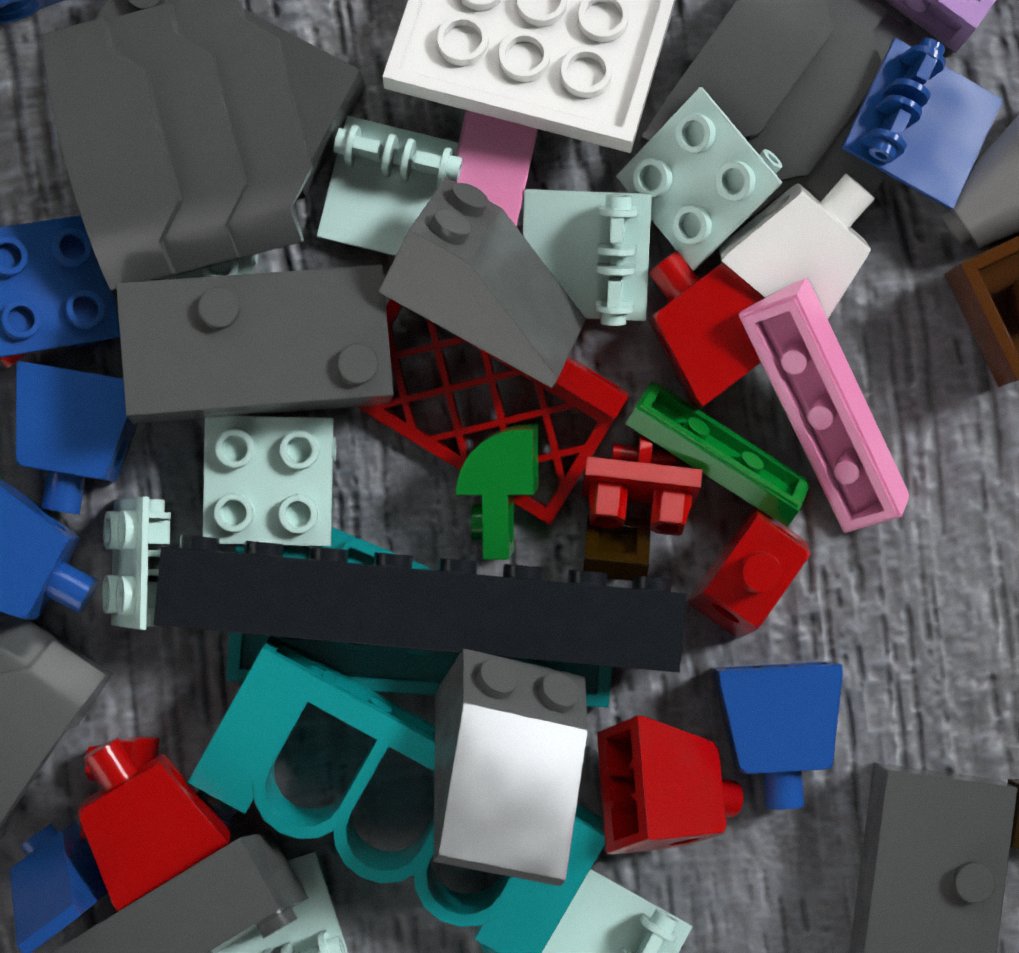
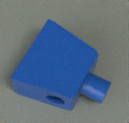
(71, 428)
(37, 559)
(781, 722)

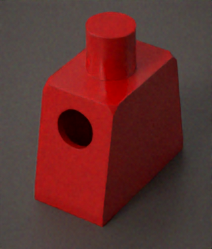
(703, 327)
(750, 574)
(661, 787)
(145, 823)

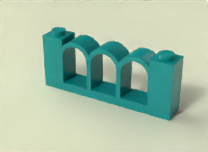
(240, 765)

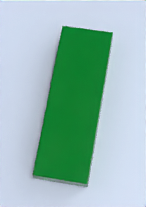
(719, 453)

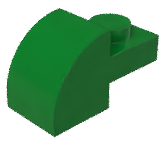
(498, 470)

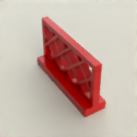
(576, 386)

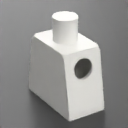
(803, 240)

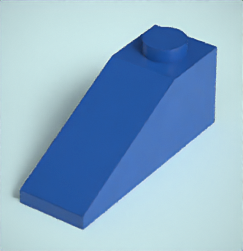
(53, 884)

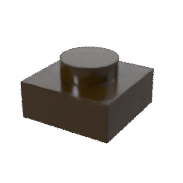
(619, 550)

